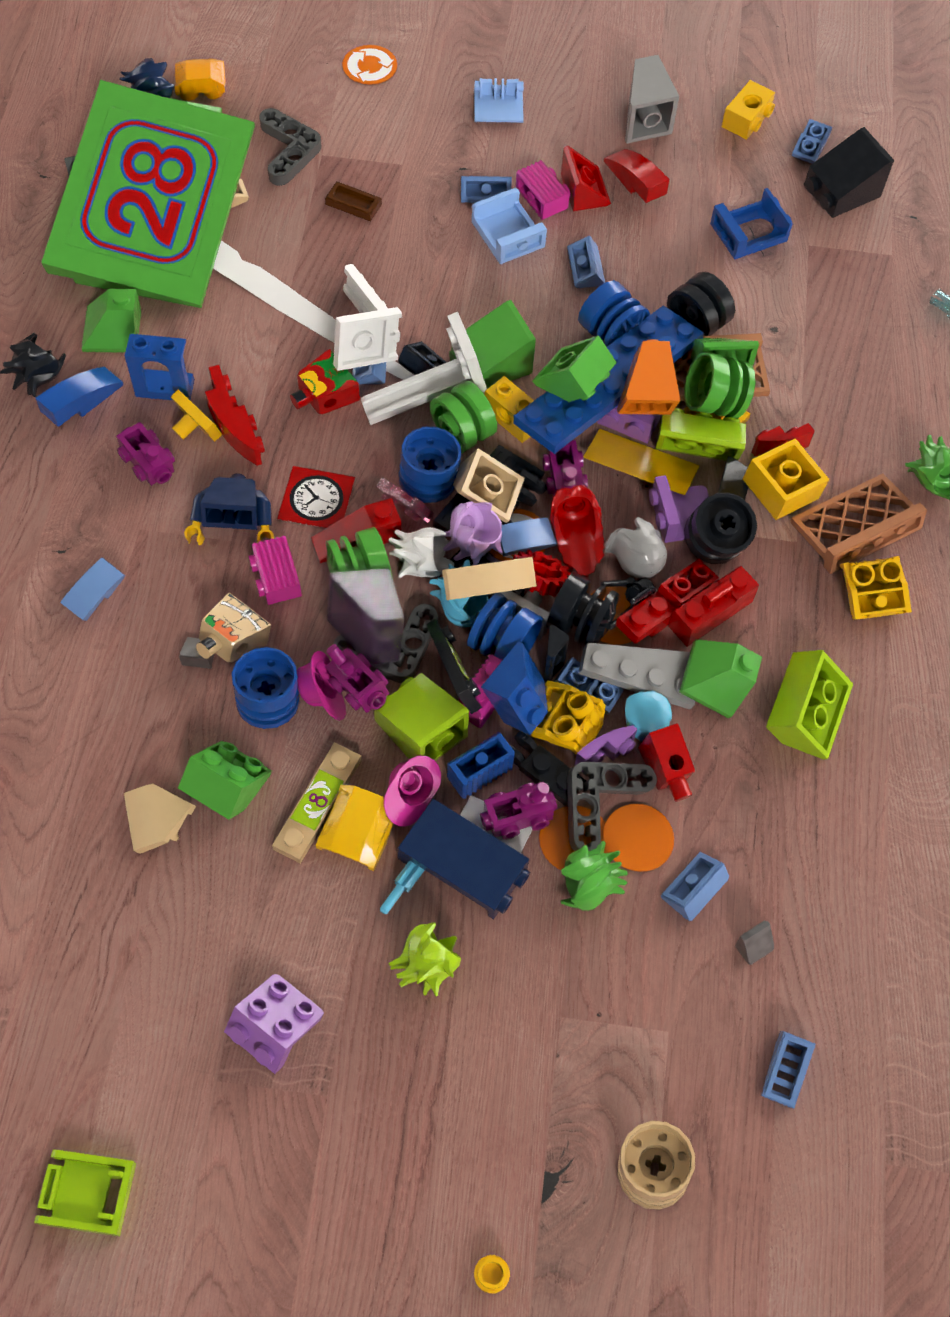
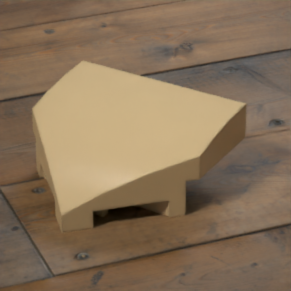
(154, 816)

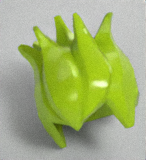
(426, 959)

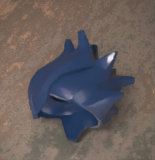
(148, 78)

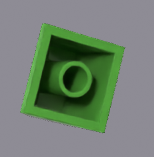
(502, 344)

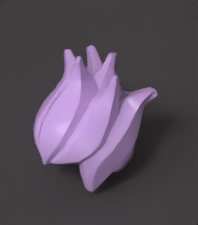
(474, 531)

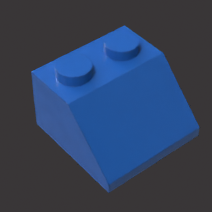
(518, 691)

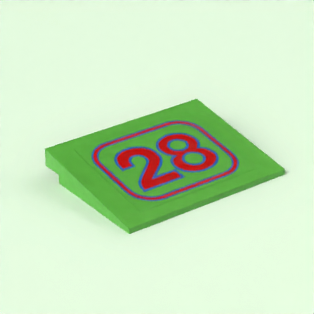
(148, 196)

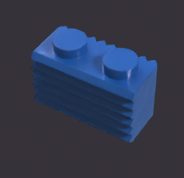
(480, 765)

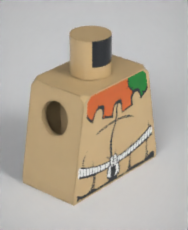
(232, 630)

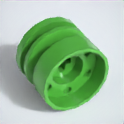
(719, 385)
(366, 555)

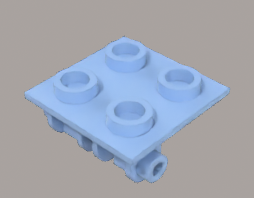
(498, 102)

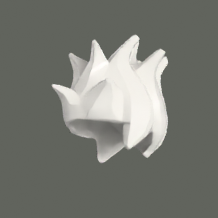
(421, 552)

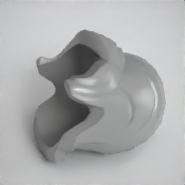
(638, 550)

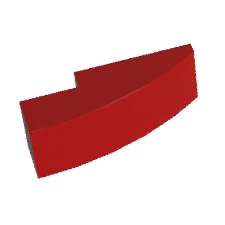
(638, 174)

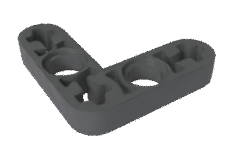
(304, 143)
(415, 656)
(597, 784)

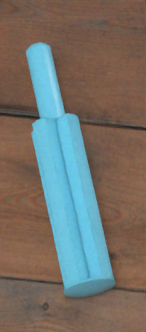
(403, 882)

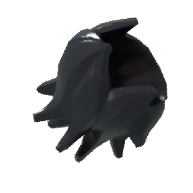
(32, 365)

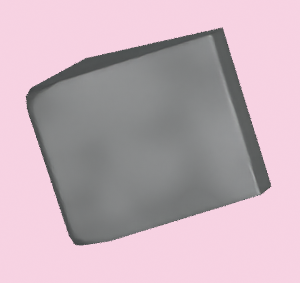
(190, 657)
(756, 942)

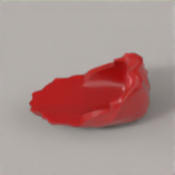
(578, 528)

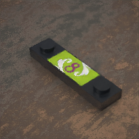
(465, 688)

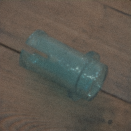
(944, 305)

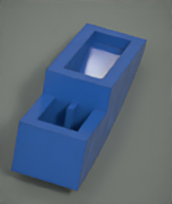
(77, 394)

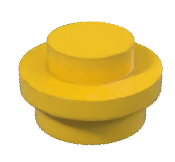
(491, 1274)

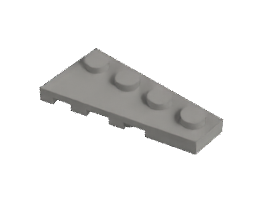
(638, 669)

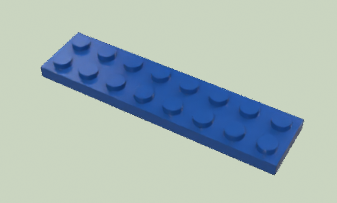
(558, 422)

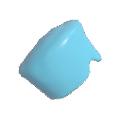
(647, 712)

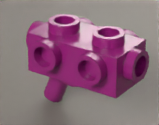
(151, 460)
(567, 474)
(354, 676)
(526, 807)

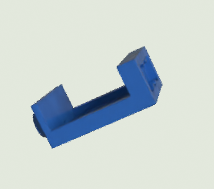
(727, 226)
(158, 383)

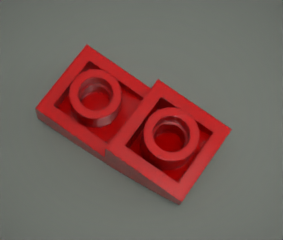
(776, 437)

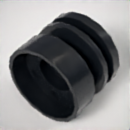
(580, 609)

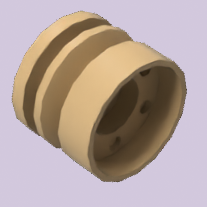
(662, 1145)

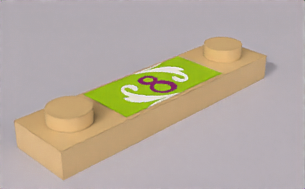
(316, 803)

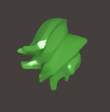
(933, 467)
(592, 877)

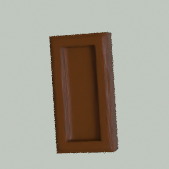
(353, 201)

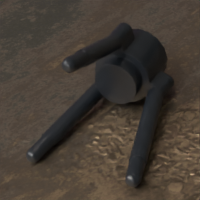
(635, 592)

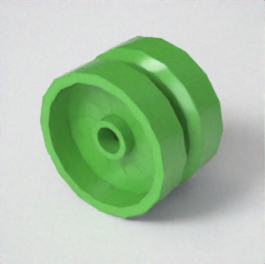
(464, 414)

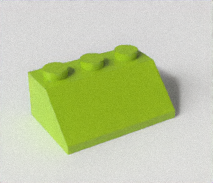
(701, 435)
(810, 703)

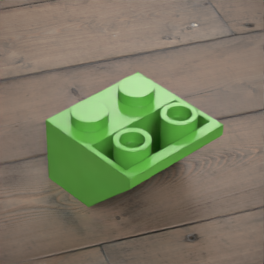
(224, 778)

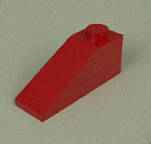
(380, 515)

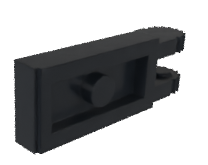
(543, 767)

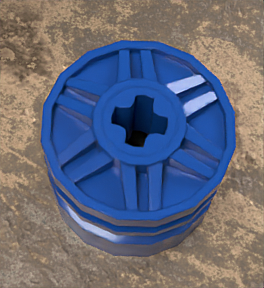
(611, 312)
(429, 464)
(499, 627)
(261, 674)

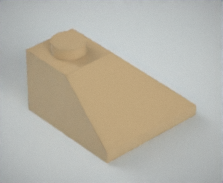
(489, 481)

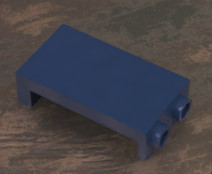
(465, 857)

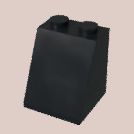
(849, 174)

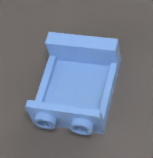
(507, 226)

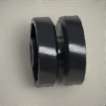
(703, 302)
(720, 528)

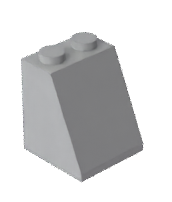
(651, 101)

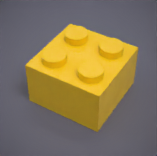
(785, 479)

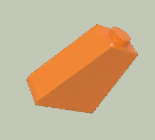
(650, 381)

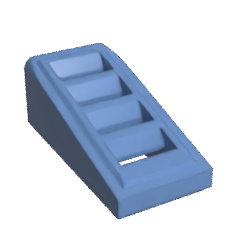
(799, 1074)

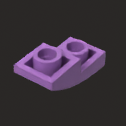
(610, 744)

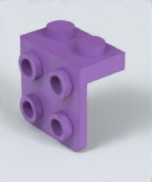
(633, 425)
(674, 508)
(272, 1021)

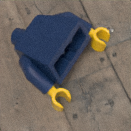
(230, 504)

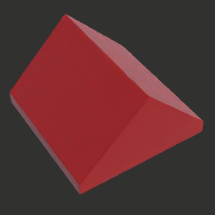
(583, 181)

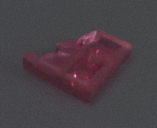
(413, 506)

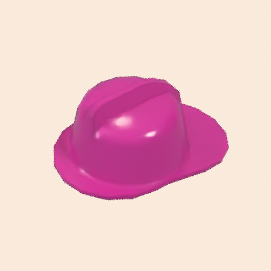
(316, 689)
(411, 789)

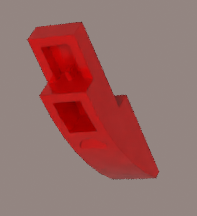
(232, 419)
(655, 611)

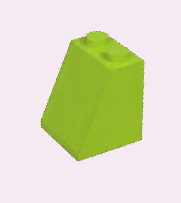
(423, 718)

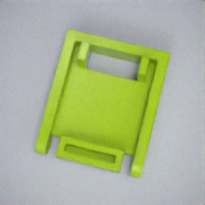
(80, 1192)

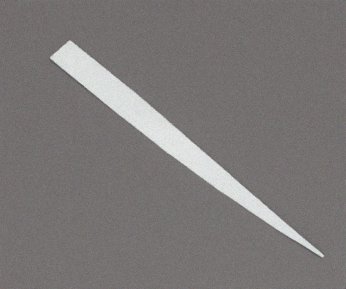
(283, 298)

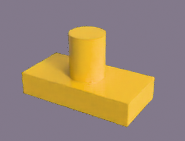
(192, 419)

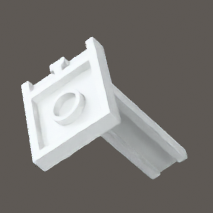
(365, 336)
(430, 383)

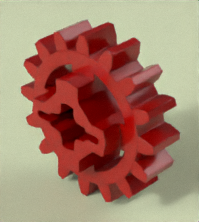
(548, 572)

